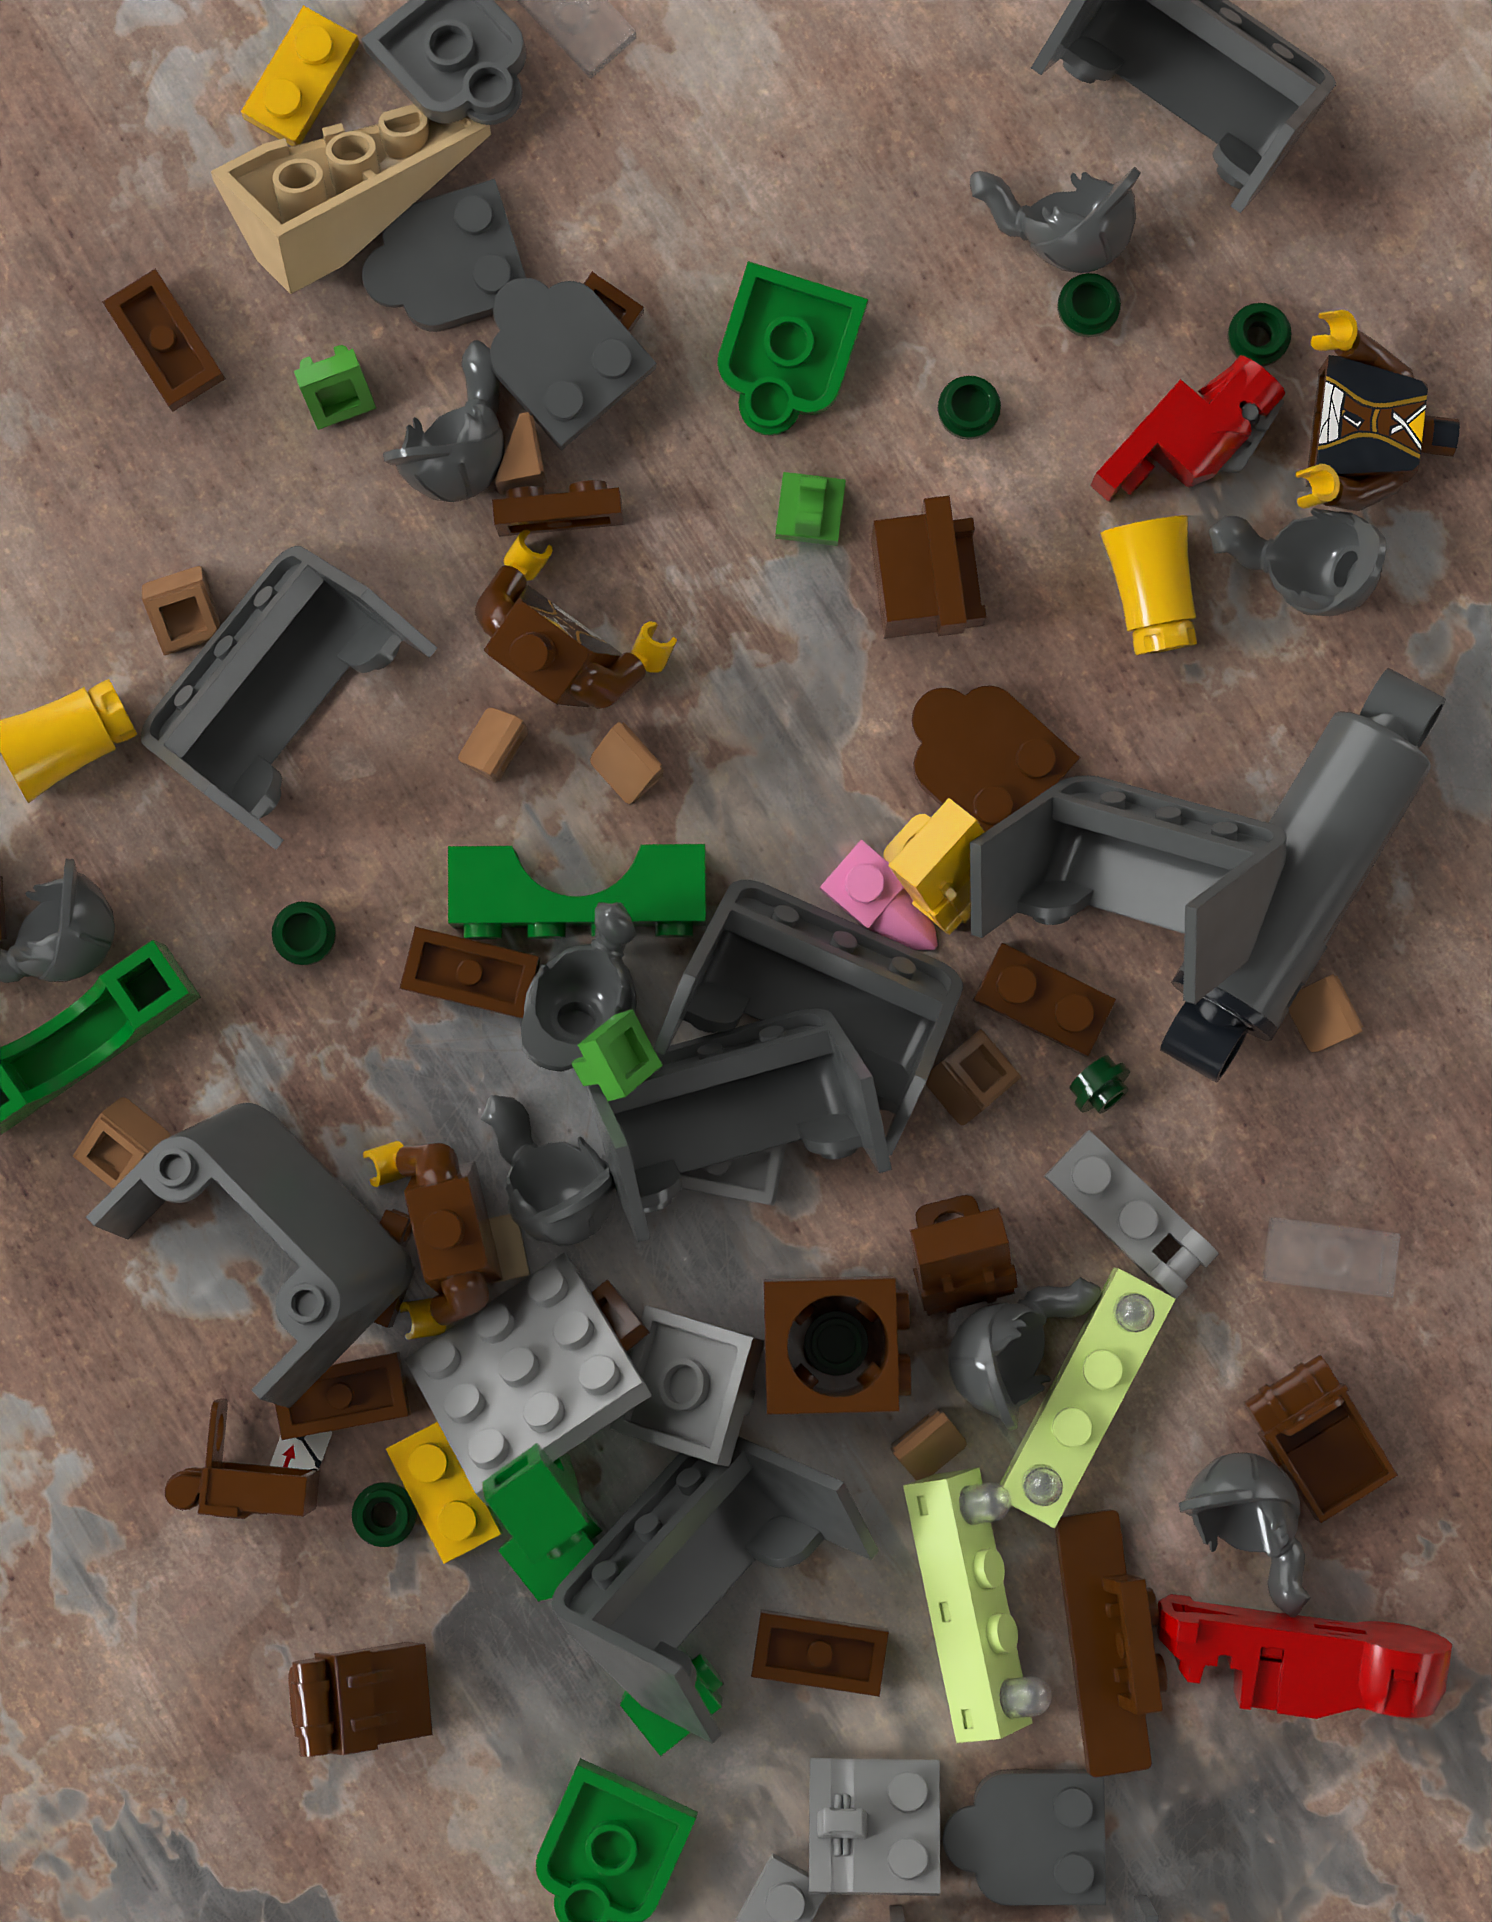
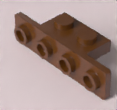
(1110, 1643)

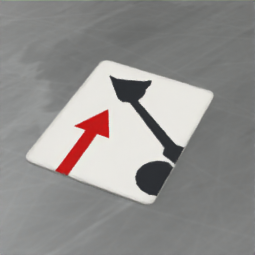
(301, 1452)

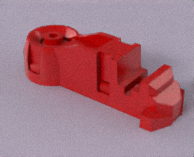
(1309, 1662)

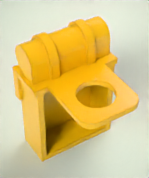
(934, 863)

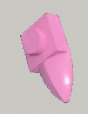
(877, 900)

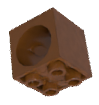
(795, 1389)

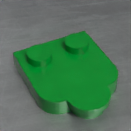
(787, 347)
(611, 1848)

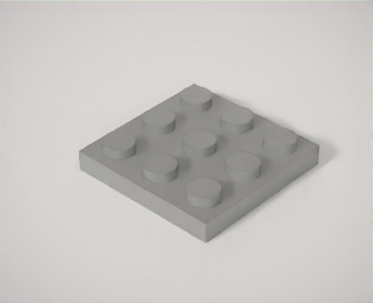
(527, 1373)

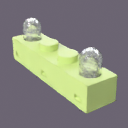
(1085, 1396)
(970, 1606)

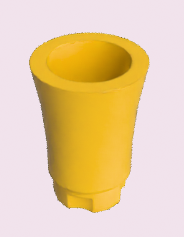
(1154, 582)
(63, 737)

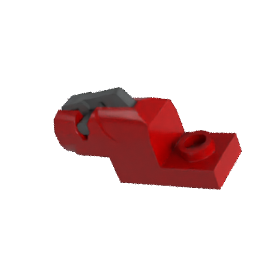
(1195, 433)

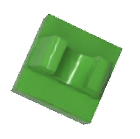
(334, 387)
(810, 509)
(617, 1056)

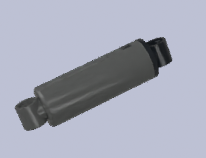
(1335, 830)

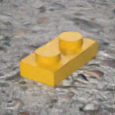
(300, 77)
(442, 1493)

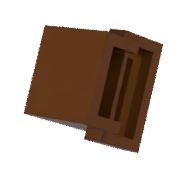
(927, 572)

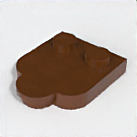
(985, 752)

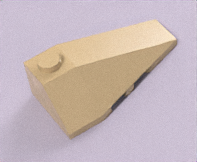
(330, 197)

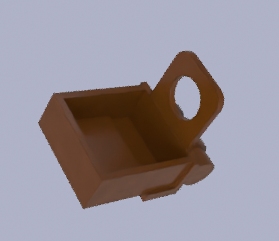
(961, 1257)
(1319, 1438)
(240, 1488)
(360, 1699)

